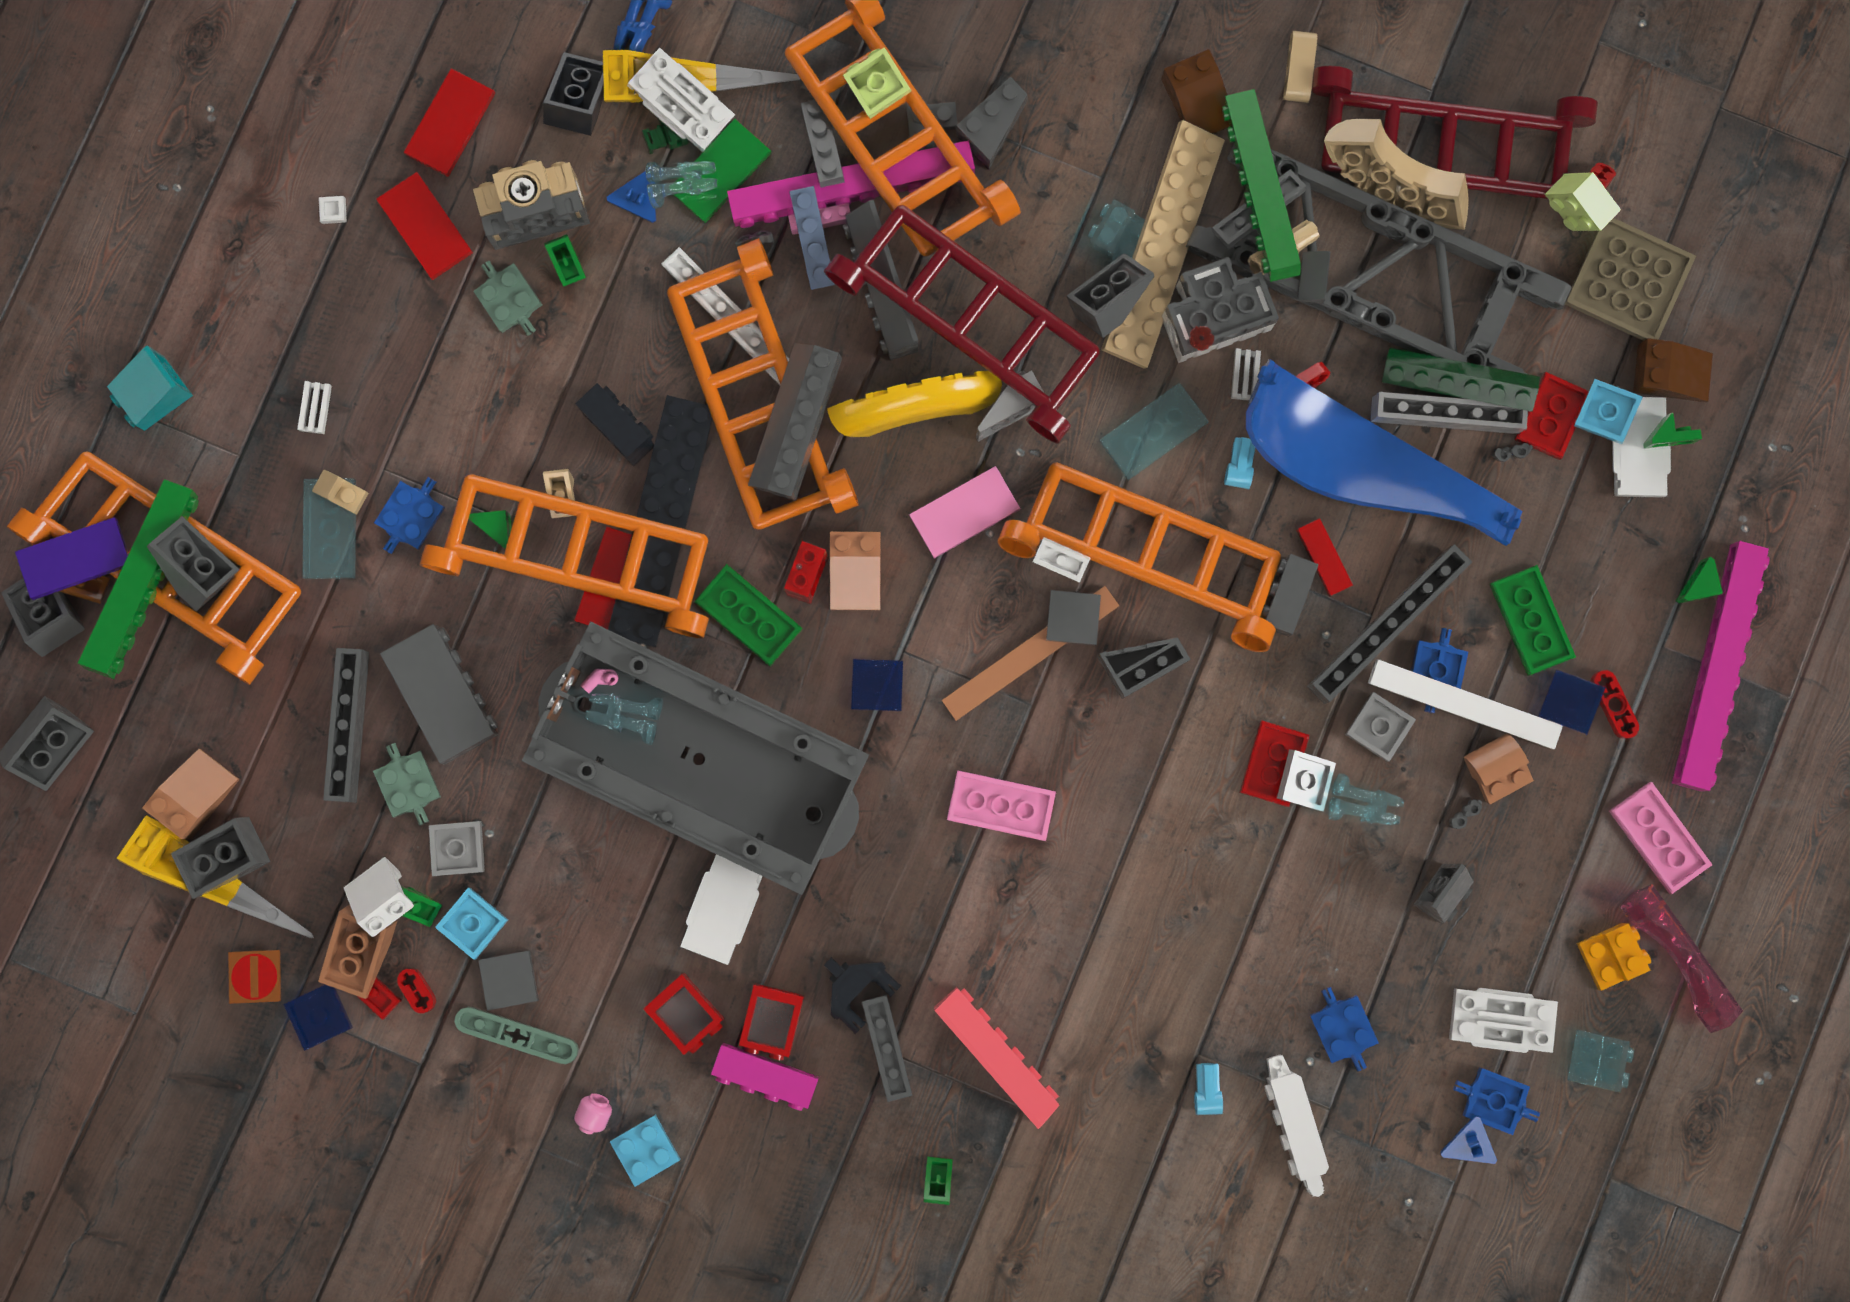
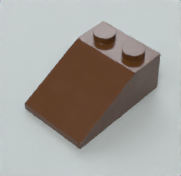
(1197, 91)
(1672, 370)

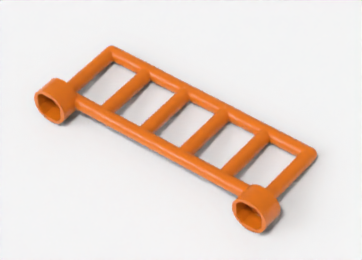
(993, 202)
(752, 267)
(237, 656)

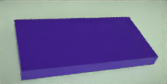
(72, 558)

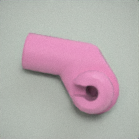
(599, 677)

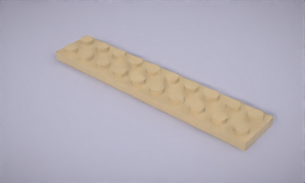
(1165, 237)

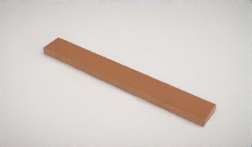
(1012, 666)

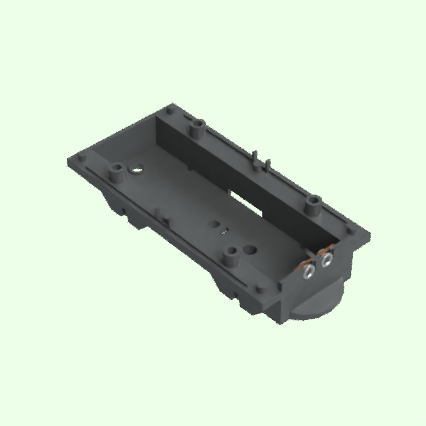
(755, 774)

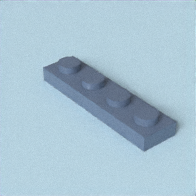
(811, 236)

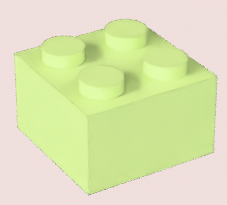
(1582, 202)

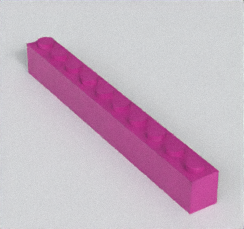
(773, 200)
(1721, 666)

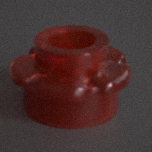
(1201, 344)

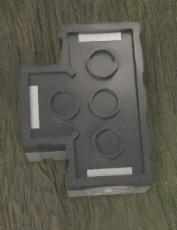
(1220, 302)

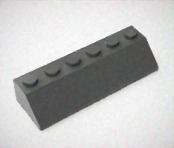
(890, 319)
(795, 420)

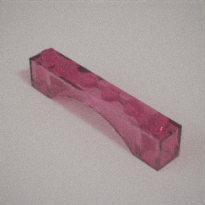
(1710, 996)

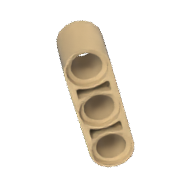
(1300, 66)

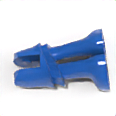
(639, 31)

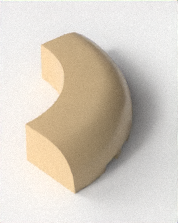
(1388, 173)

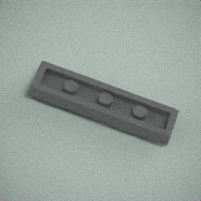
(822, 145)
(1238, 224)
(887, 1048)

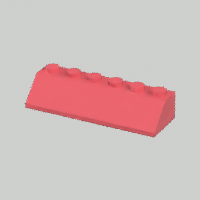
(997, 1057)

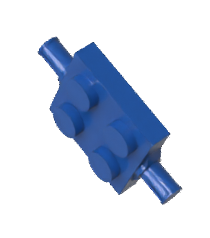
(409, 515)
(1440, 662)
(1344, 1029)
(1496, 1100)

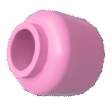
(593, 1113)

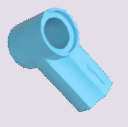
(1240, 470)
(1208, 1098)

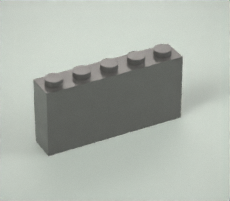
(440, 693)

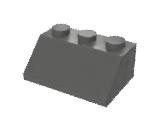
(44, 744)

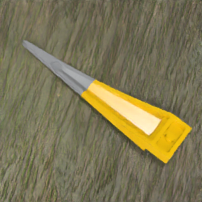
(622, 65)
(150, 854)

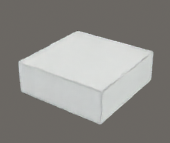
(332, 209)

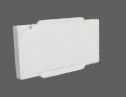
(680, 100)
(1641, 470)
(721, 910)
(1503, 1020)

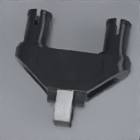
(849, 982)

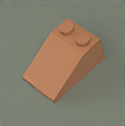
(855, 570)
(191, 795)
(354, 955)

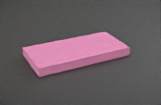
(964, 512)
(1001, 805)
(1660, 838)

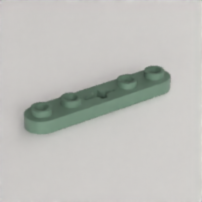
(492, 1028)

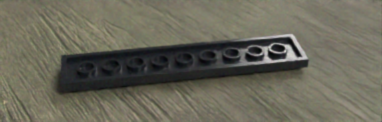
(665, 500)

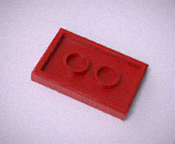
(1553, 416)
(1269, 759)

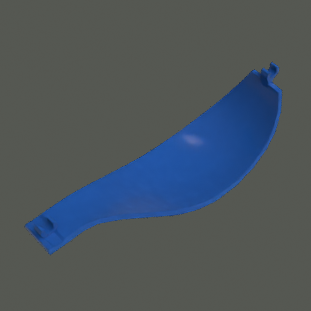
(1358, 461)

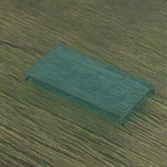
(1153, 431)
(327, 536)

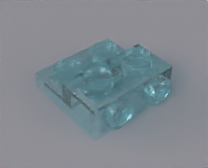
(1117, 231)
(1600, 1061)

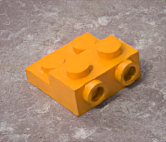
(1614, 956)

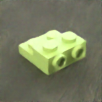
(876, 82)

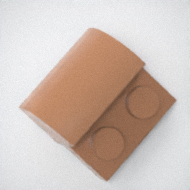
(1499, 768)

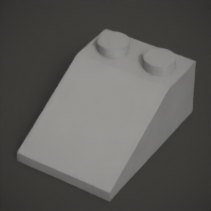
(1007, 409)

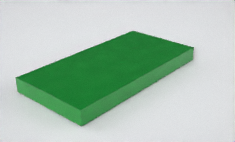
(736, 157)
(748, 615)
(1532, 620)

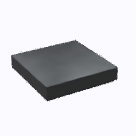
(1073, 617)
(508, 980)

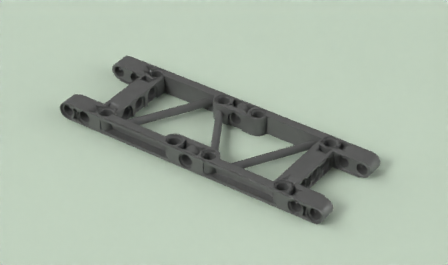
(1401, 227)

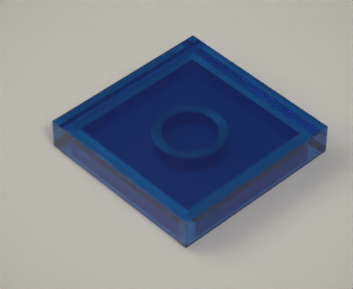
(877, 685)
(1571, 701)
(318, 1016)

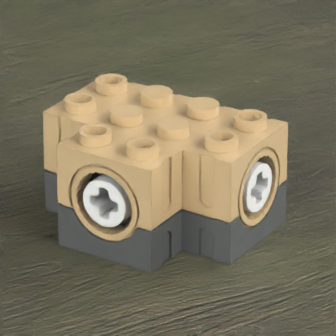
(530, 203)

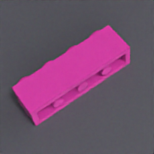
(764, 1075)

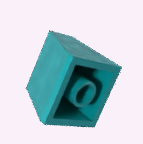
(148, 389)

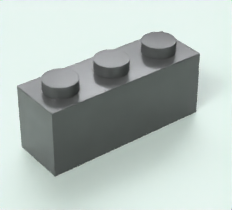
(1289, 593)

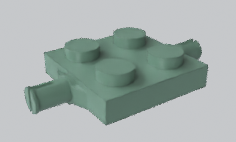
(508, 298)
(407, 784)

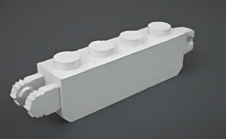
(1297, 1124)

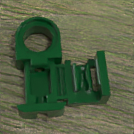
(661, 137)

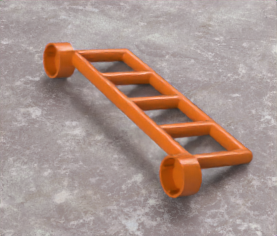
(451, 557)
(1249, 630)

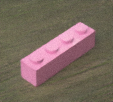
(829, 216)

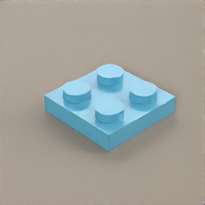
(1608, 411)
(471, 923)
(645, 1150)

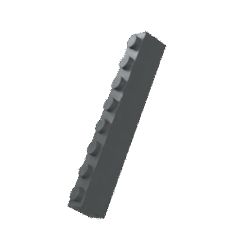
(1389, 624)

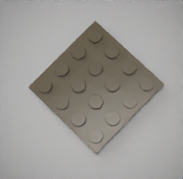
(1630, 280)

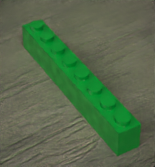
(1262, 186)
(135, 585)

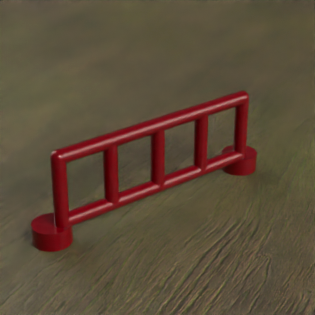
(1570, 113)
(853, 275)

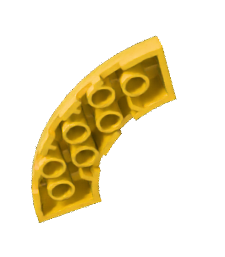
(915, 403)

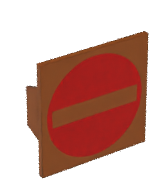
(254, 976)

